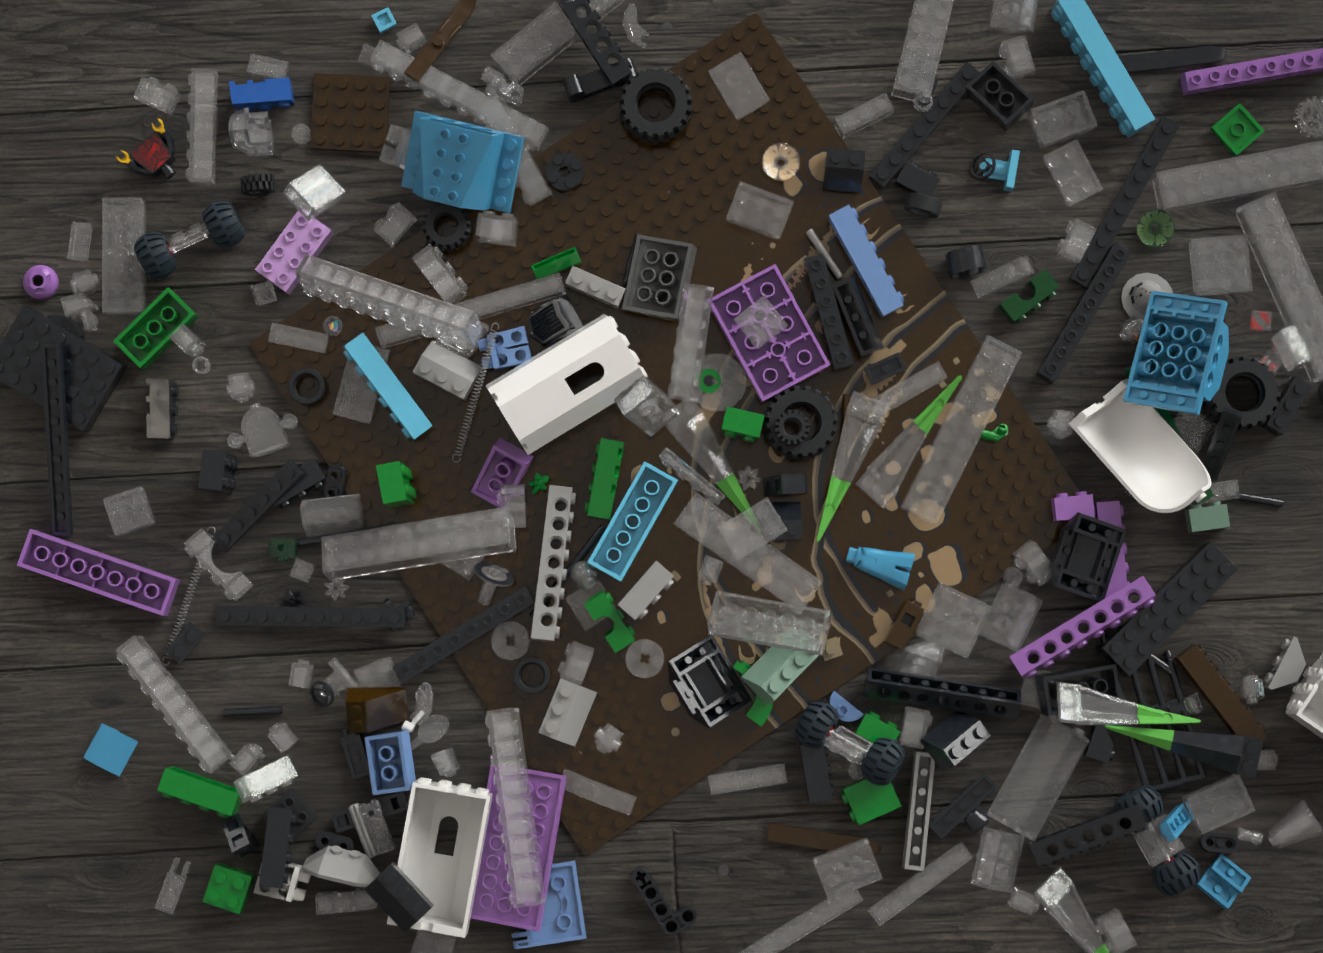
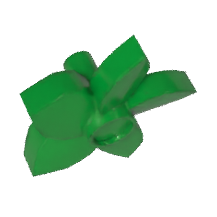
(538, 483)

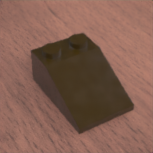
(375, 708)

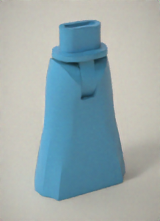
(886, 565)

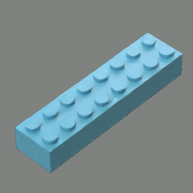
(1103, 65)

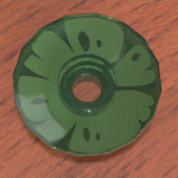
(1165, 228)

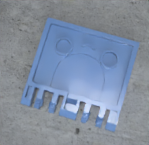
(562, 912)

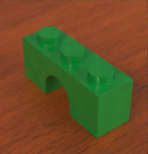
(601, 606)

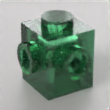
(283, 549)

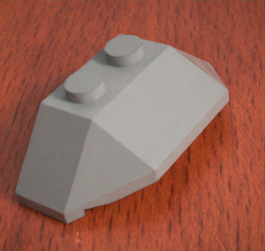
(341, 866)

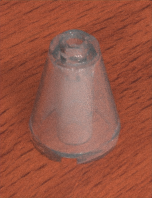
(1295, 827)

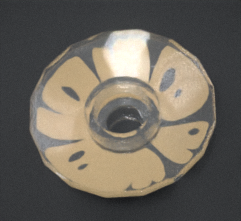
(783, 152)

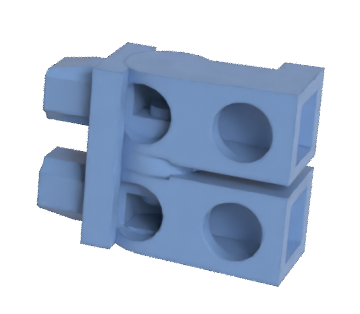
(502, 354)

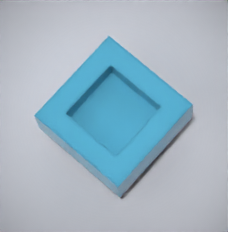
(384, 20)

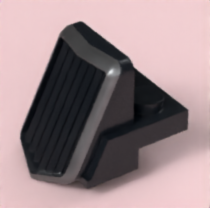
(554, 321)

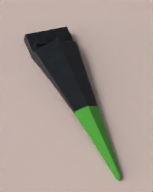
(1225, 751)

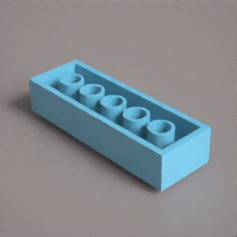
(632, 521)

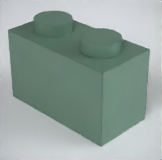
(1207, 518)

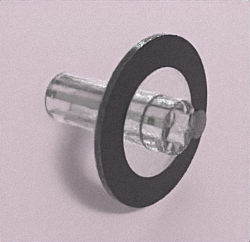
(493, 576)

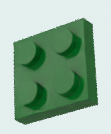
(1237, 129)

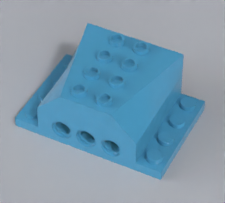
(462, 163)
(1179, 353)

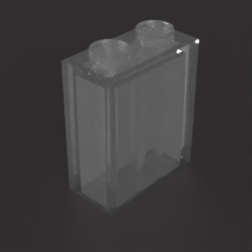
(314, 192)

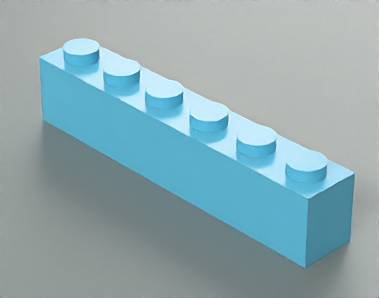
(387, 386)

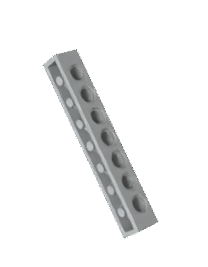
(555, 495)

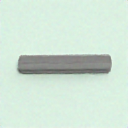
(361, 830)

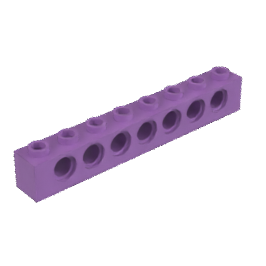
(1252, 72)
(1121, 597)

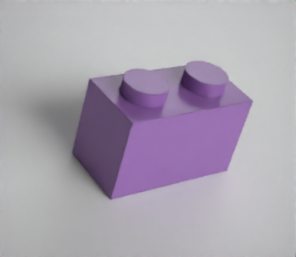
(1066, 506)

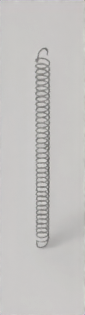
(476, 392)
(186, 603)

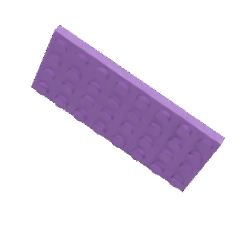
(492, 889)

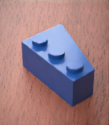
(263, 94)

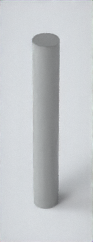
(821, 249)

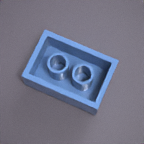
(390, 762)

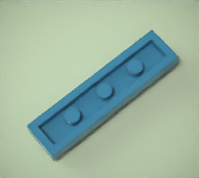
(1175, 823)

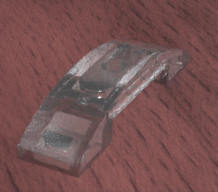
(599, 792)

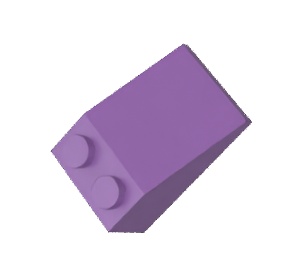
(504, 466)

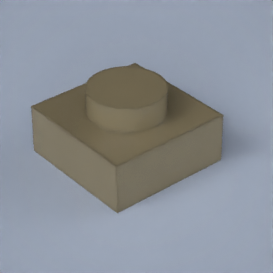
(832, 649)

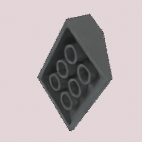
(658, 277)

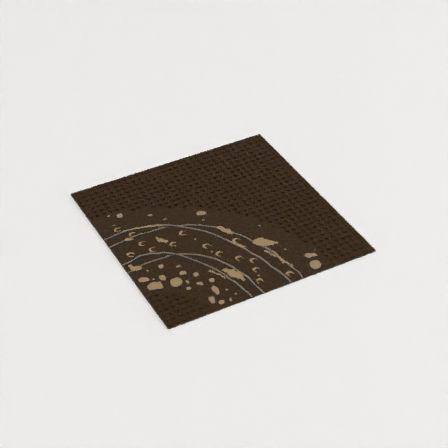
(684, 196)

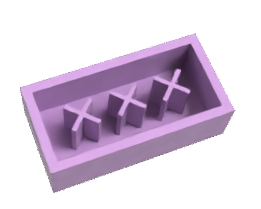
(289, 249)

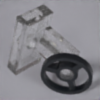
(332, 684)

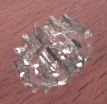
(1311, 110)

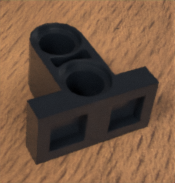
(785, 485)
(239, 836)

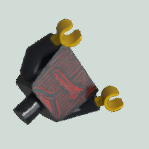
(153, 154)

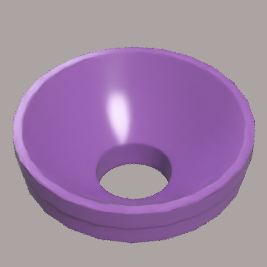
(49, 285)

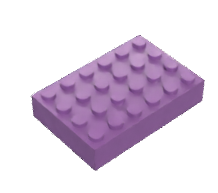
(788, 356)

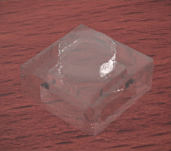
(302, 570)

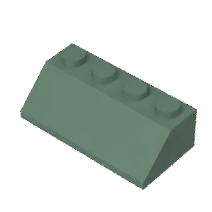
(776, 671)

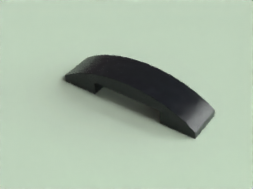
(389, 805)

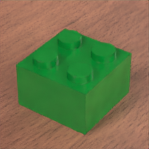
(742, 424)
(229, 888)

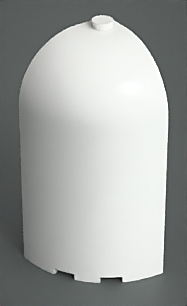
(1143, 452)

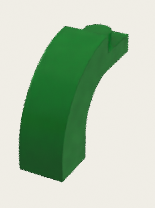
(759, 710)

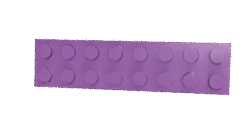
(98, 572)

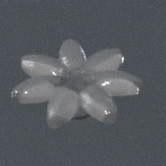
(752, 475)
(340, 587)

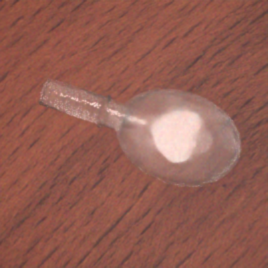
(431, 730)

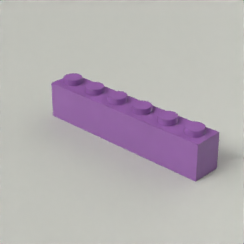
(1111, 513)

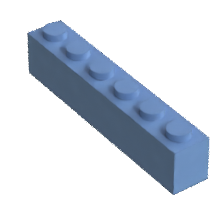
(865, 261)

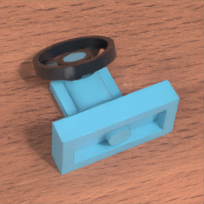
(997, 169)

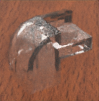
(251, 132)

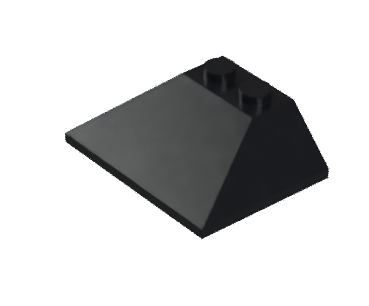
(1086, 556)
(706, 683)

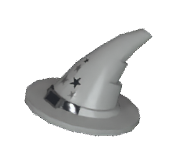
(1137, 292)

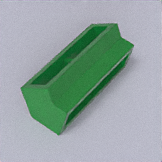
(557, 263)

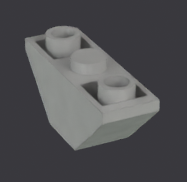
(1287, 665)

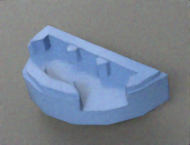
(844, 709)

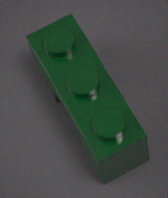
(1042, 286)

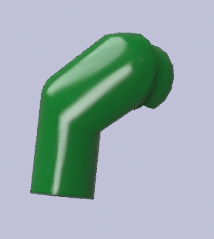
(995, 435)

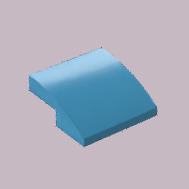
(110, 749)
(1223, 881)

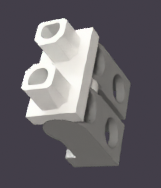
(290, 891)

